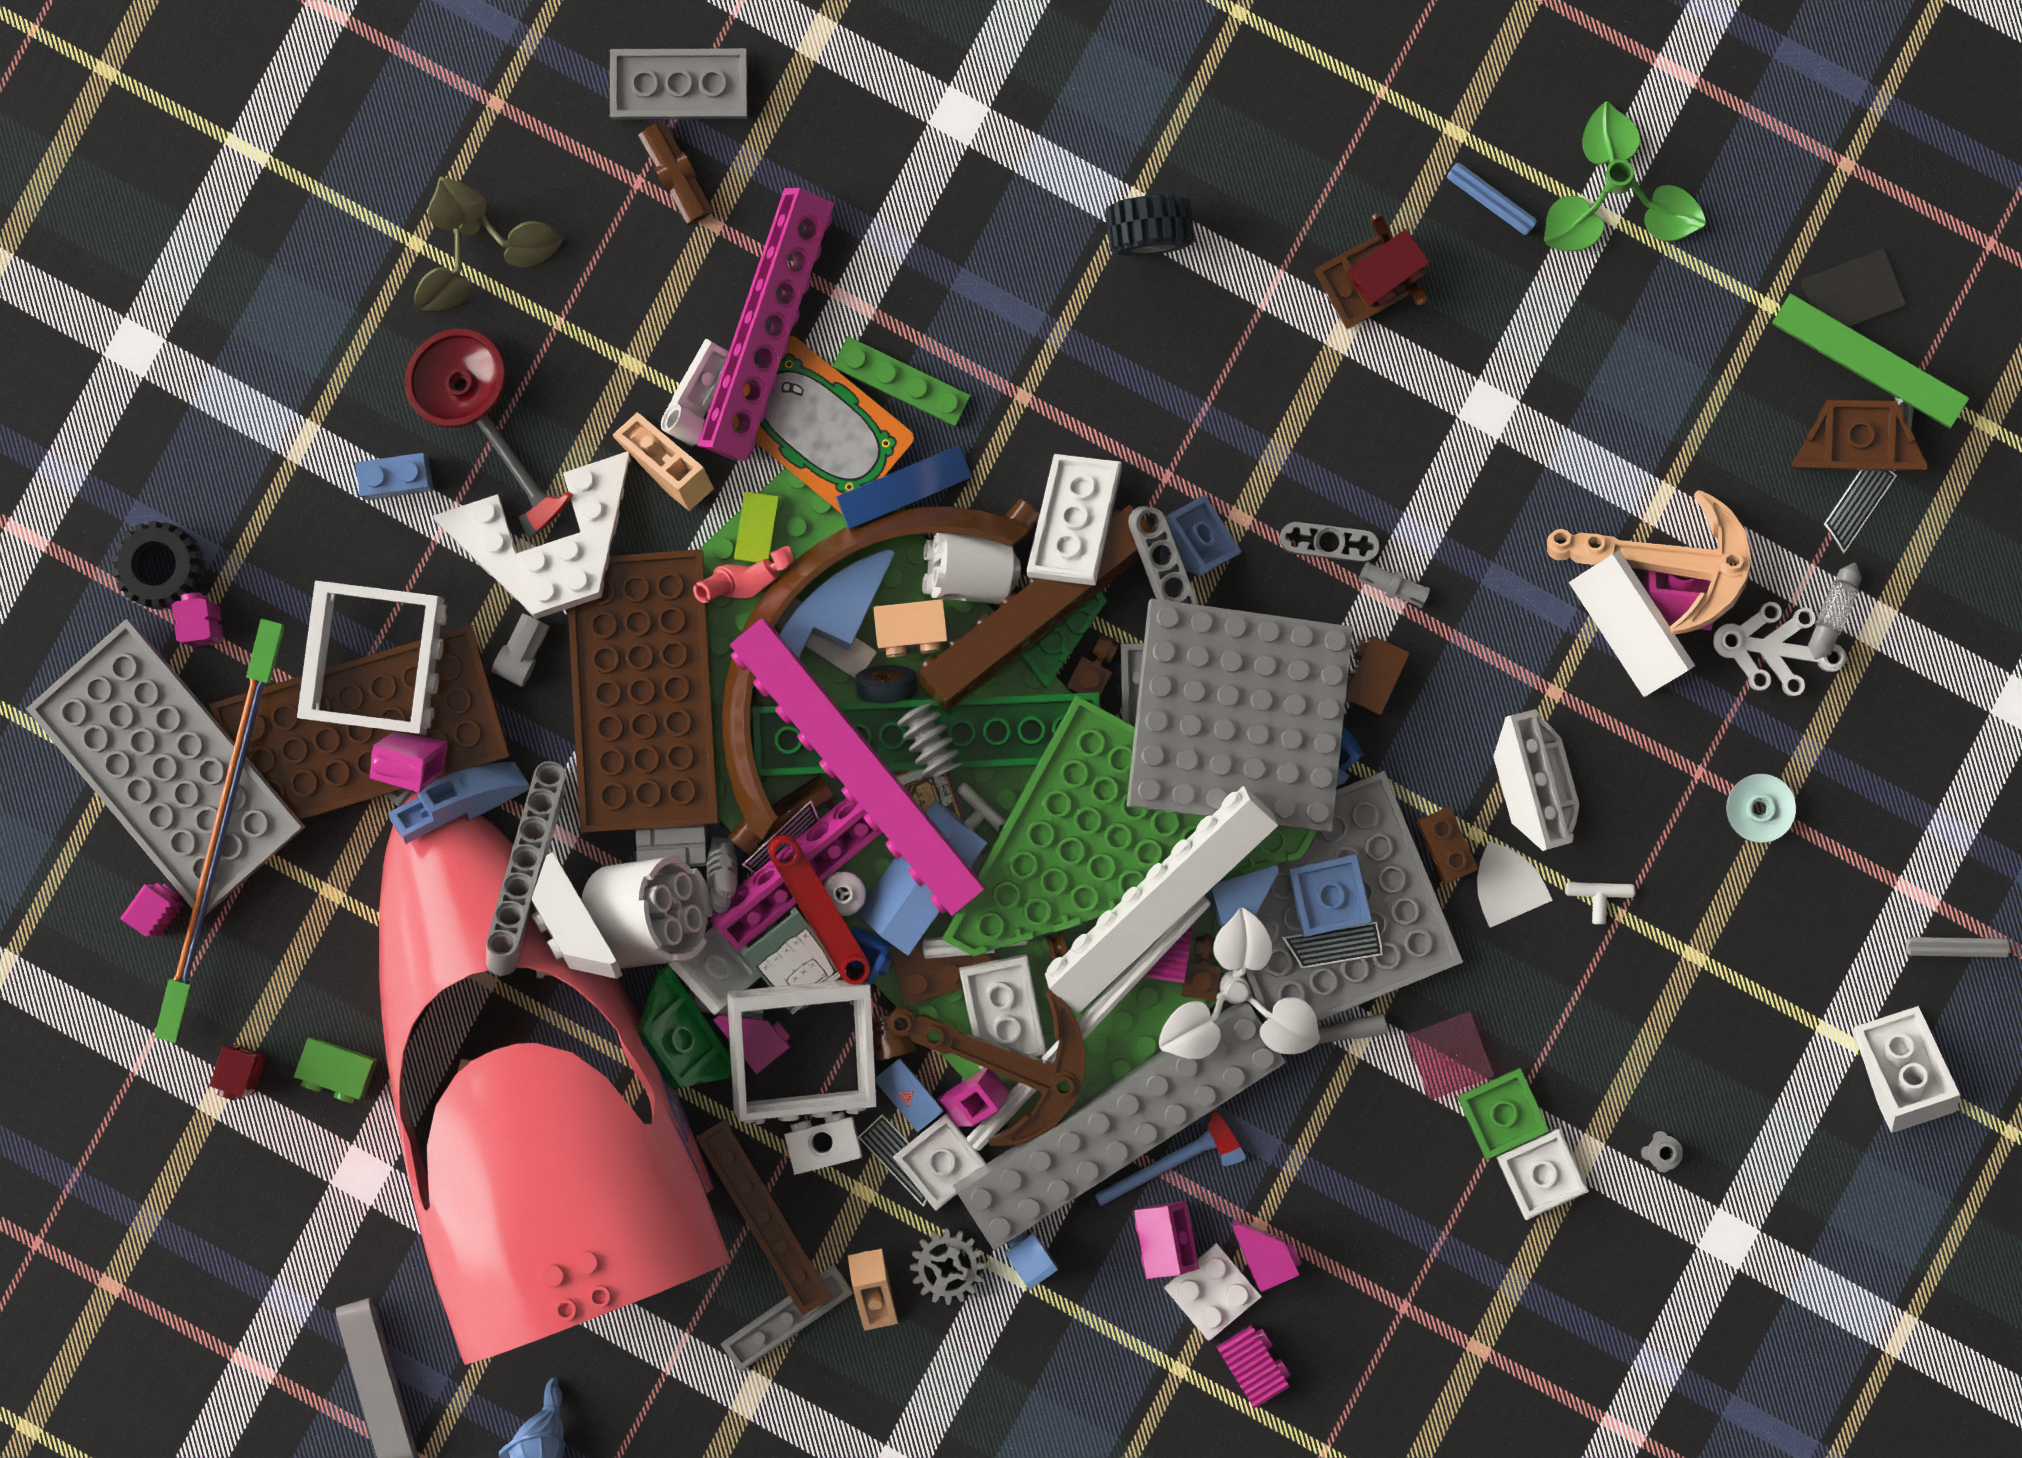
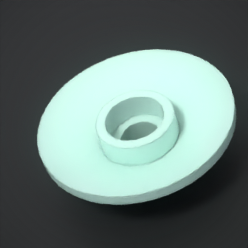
(1778, 806)

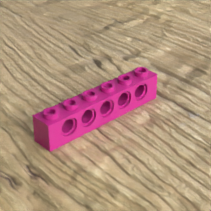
(765, 895)

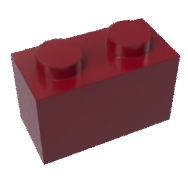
(1388, 268)
(237, 1072)

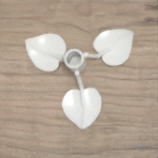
(1240, 945)

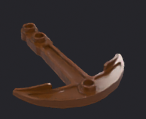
(1021, 1067)

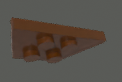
(1860, 438)

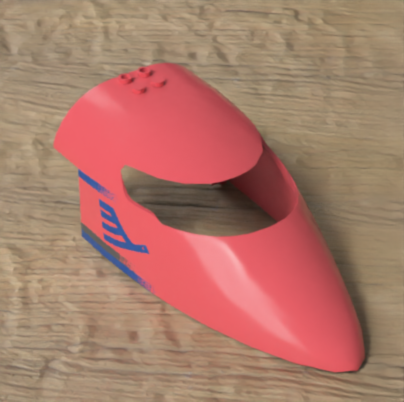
(539, 1172)

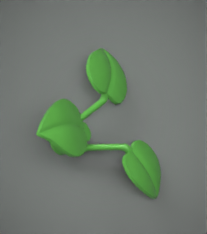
(1616, 139)

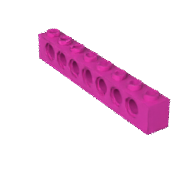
(751, 334)

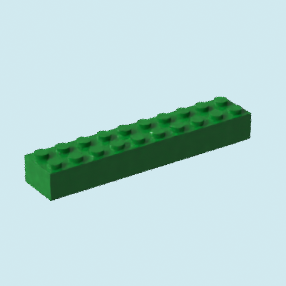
(983, 730)

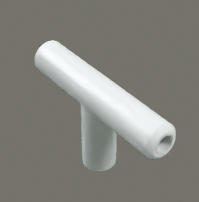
(983, 810)
(1599, 892)

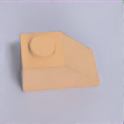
(872, 1289)

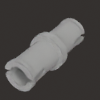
(1394, 584)

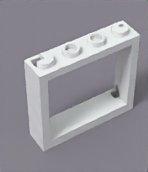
(317, 648)
(797, 995)

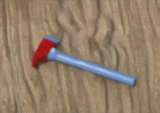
(1215, 1137)

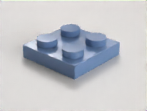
(1329, 895)

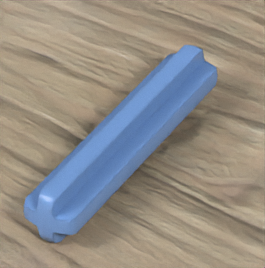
(1491, 198)

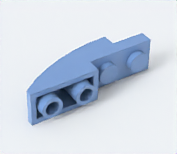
(459, 793)

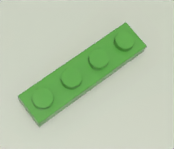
(901, 381)

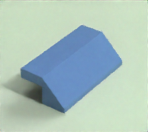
(898, 905)

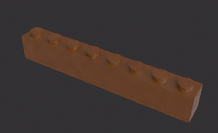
(1022, 621)

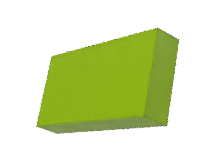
(756, 527)

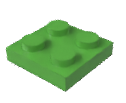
(1503, 1113)

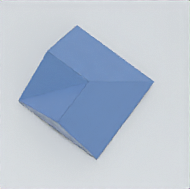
(1200, 537)

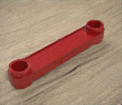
(819, 909)

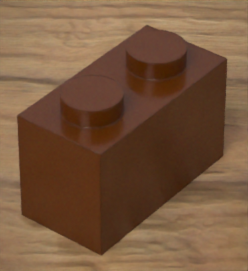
(1374, 674)

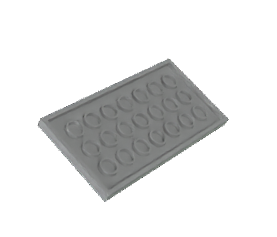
(161, 763)

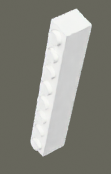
(1160, 899)

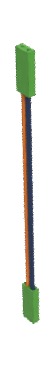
(177, 991)

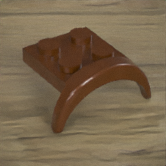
(1344, 295)

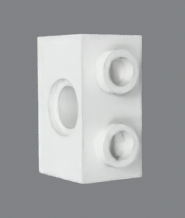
(808, 1158)

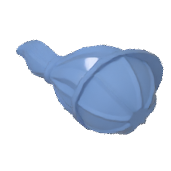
(542, 1433)

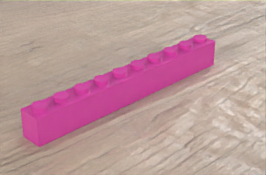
(857, 766)

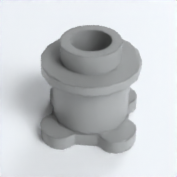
(1652, 1152)

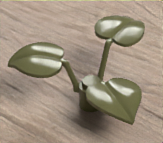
(462, 209)

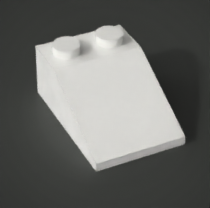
(1906, 1069)

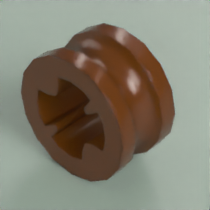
(1057, 946)

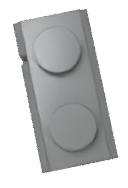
(684, 842)

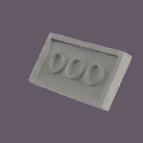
(678, 83)

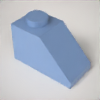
(1242, 891)
(1030, 1259)

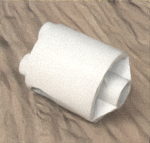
(969, 569)

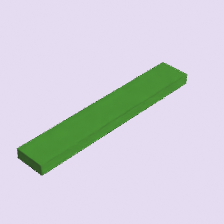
(1870, 361)

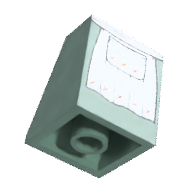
(790, 954)

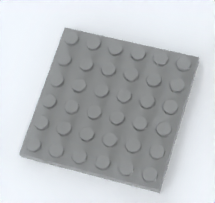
(1237, 706)
(1399, 899)

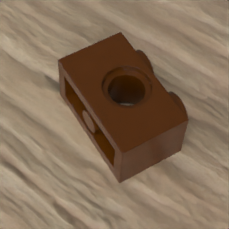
(1446, 845)

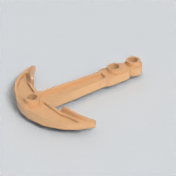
(1699, 563)

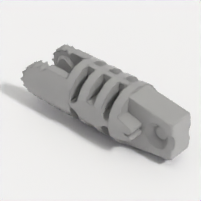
(721, 873)

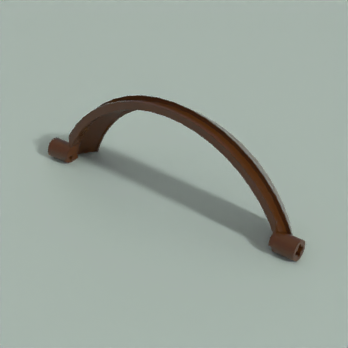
(739, 684)

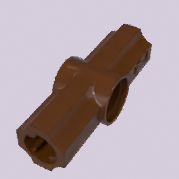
(675, 173)

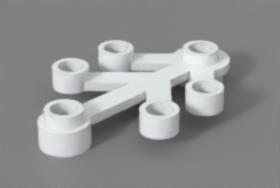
(1772, 648)

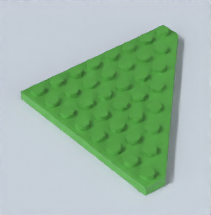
(1077, 844)

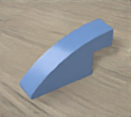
(838, 605)

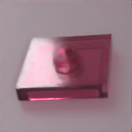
(1449, 1055)

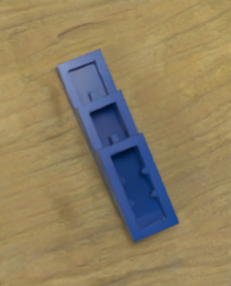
(903, 487)

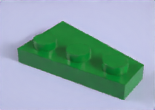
(1054, 648)

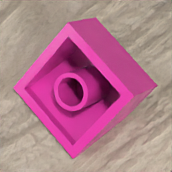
(1674, 593)
(1266, 1255)

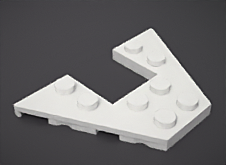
(557, 572)

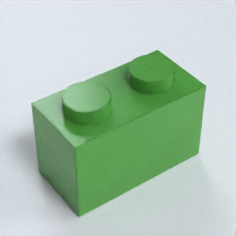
(335, 1069)

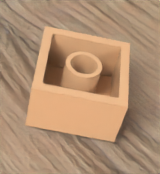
(911, 627)

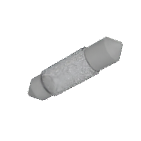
(1835, 611)

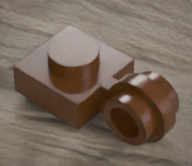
(1091, 676)
(1202, 979)

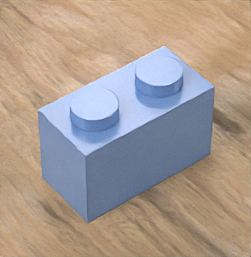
(394, 476)

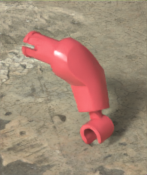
(741, 580)

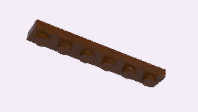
(763, 1217)

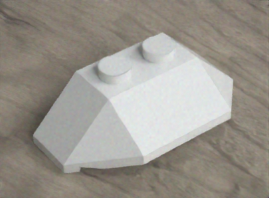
(1536, 780)
(570, 924)

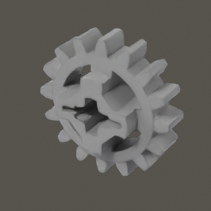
(967, 1274)

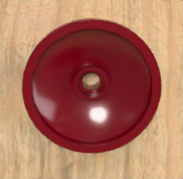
(442, 366)

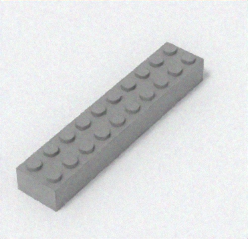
(1114, 1129)

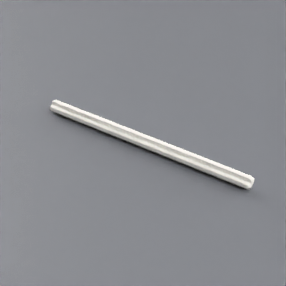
(1091, 1018)

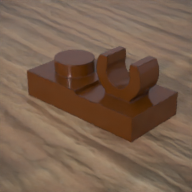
(788, 806)

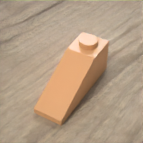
(664, 461)

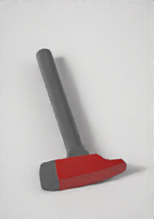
(544, 507)

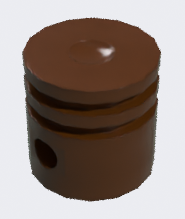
(888, 1044)

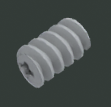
(929, 741)

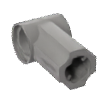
(516, 658)

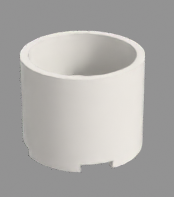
(649, 910)

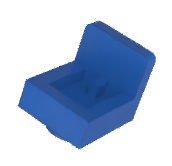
(875, 951)

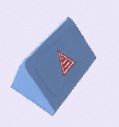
(909, 1094)

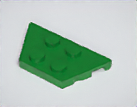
(680, 1035)

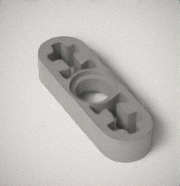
(1353, 553)

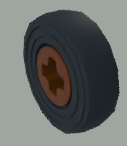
(886, 683)

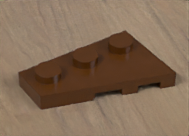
(930, 977)

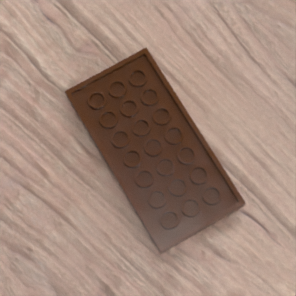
(644, 697)
(329, 764)

